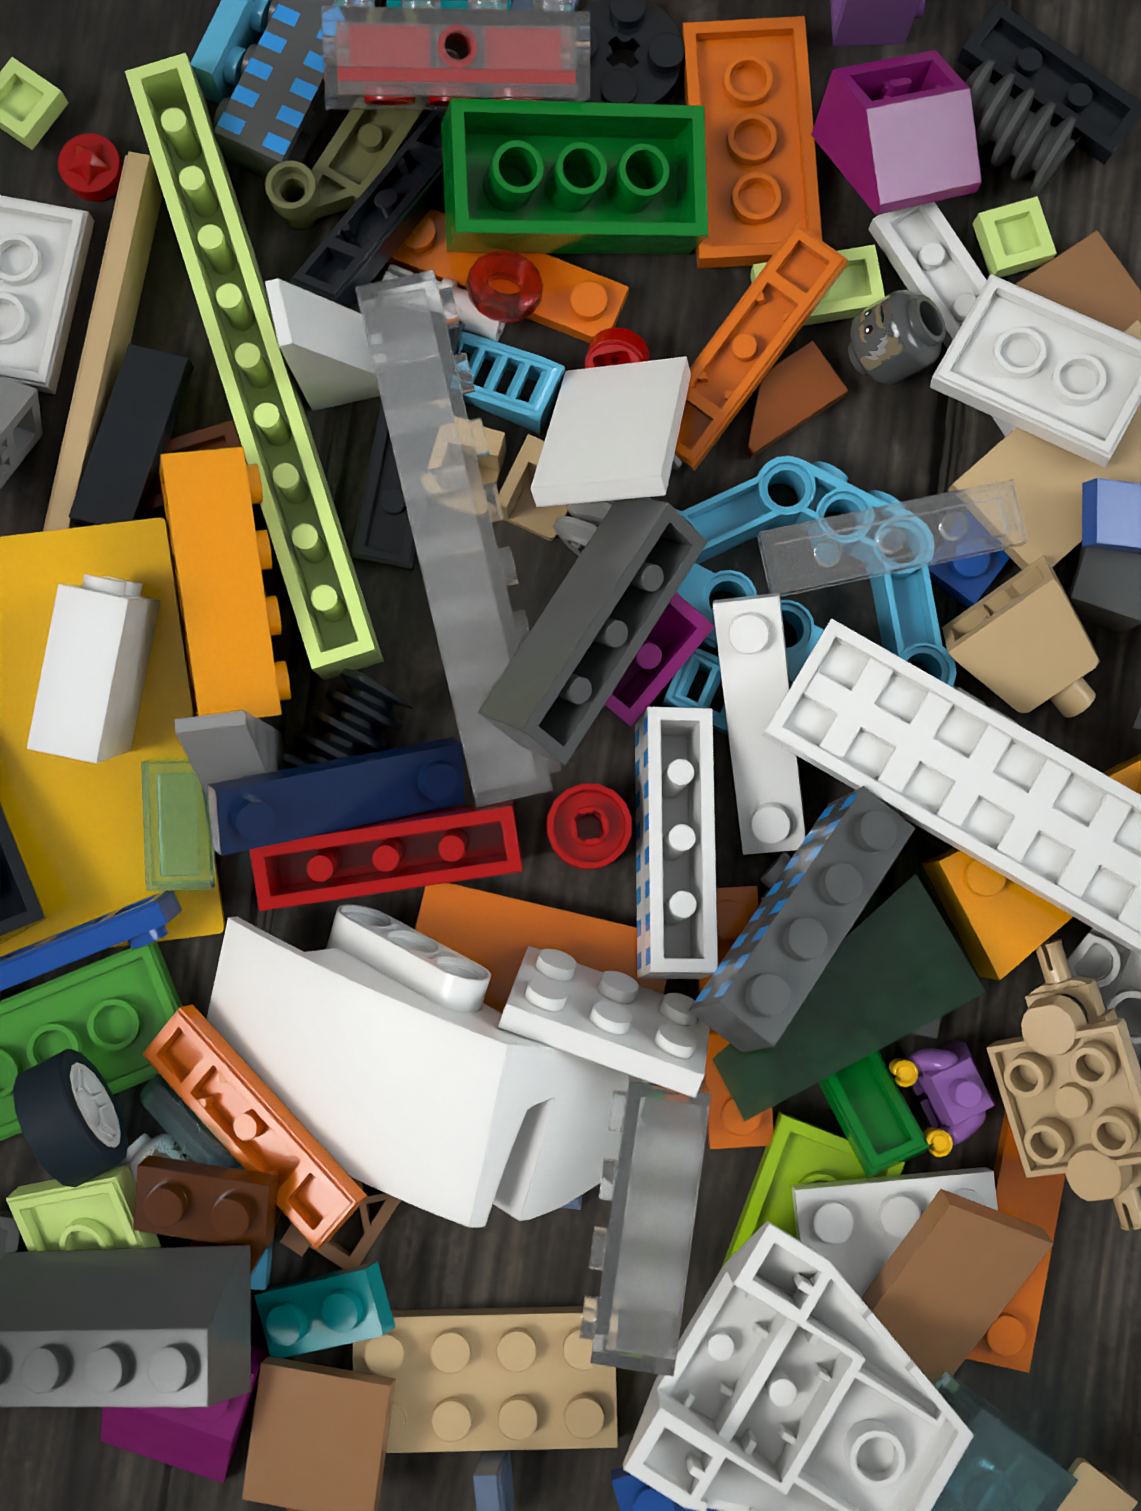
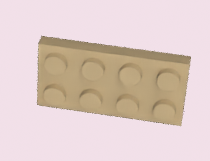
(492, 1381)

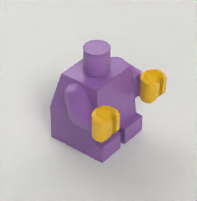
(950, 1092)

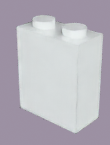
(93, 669)

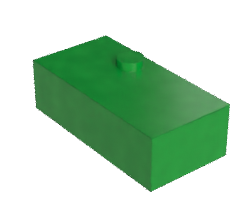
(574, 177)

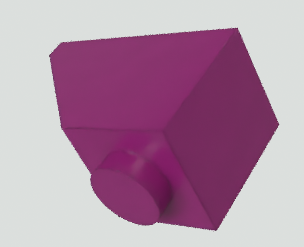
(659, 658)

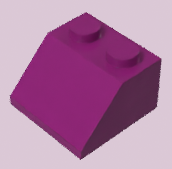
(185, 1437)

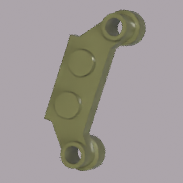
(344, 169)

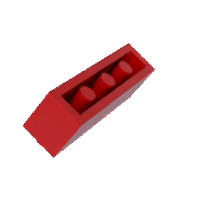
(390, 856)

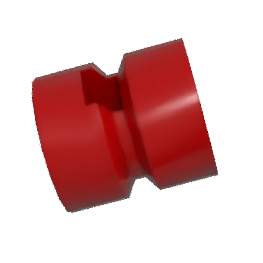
(589, 826)

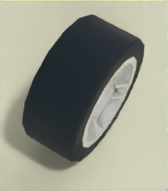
(70, 1118)

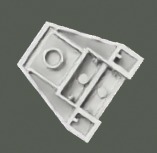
(793, 1398)

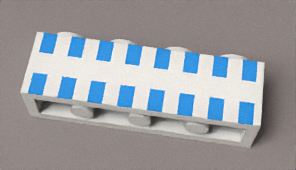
(675, 844)

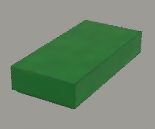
(874, 1115)

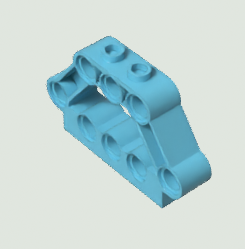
(901, 599)

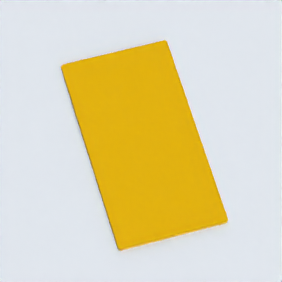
(72, 816)

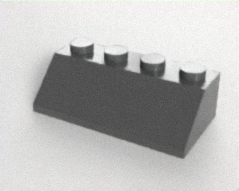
(125, 1327)

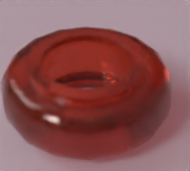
(510, 267)

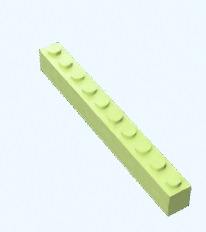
(253, 368)

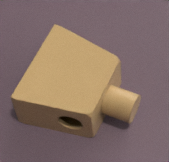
(1026, 643)

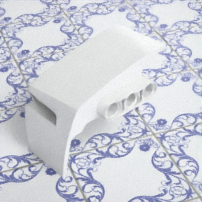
(408, 1072)

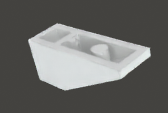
(322, 346)

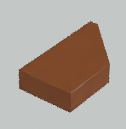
(791, 396)

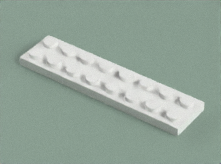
(969, 778)

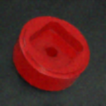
(91, 167)
(616, 347)

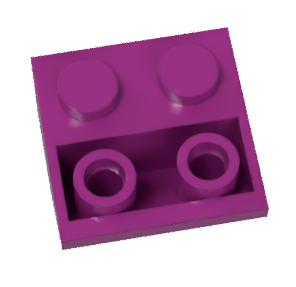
(900, 131)

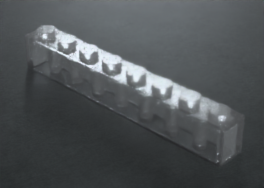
(452, 519)

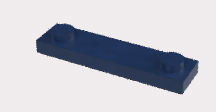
(335, 795)

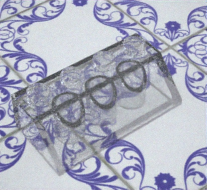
(648, 1229)

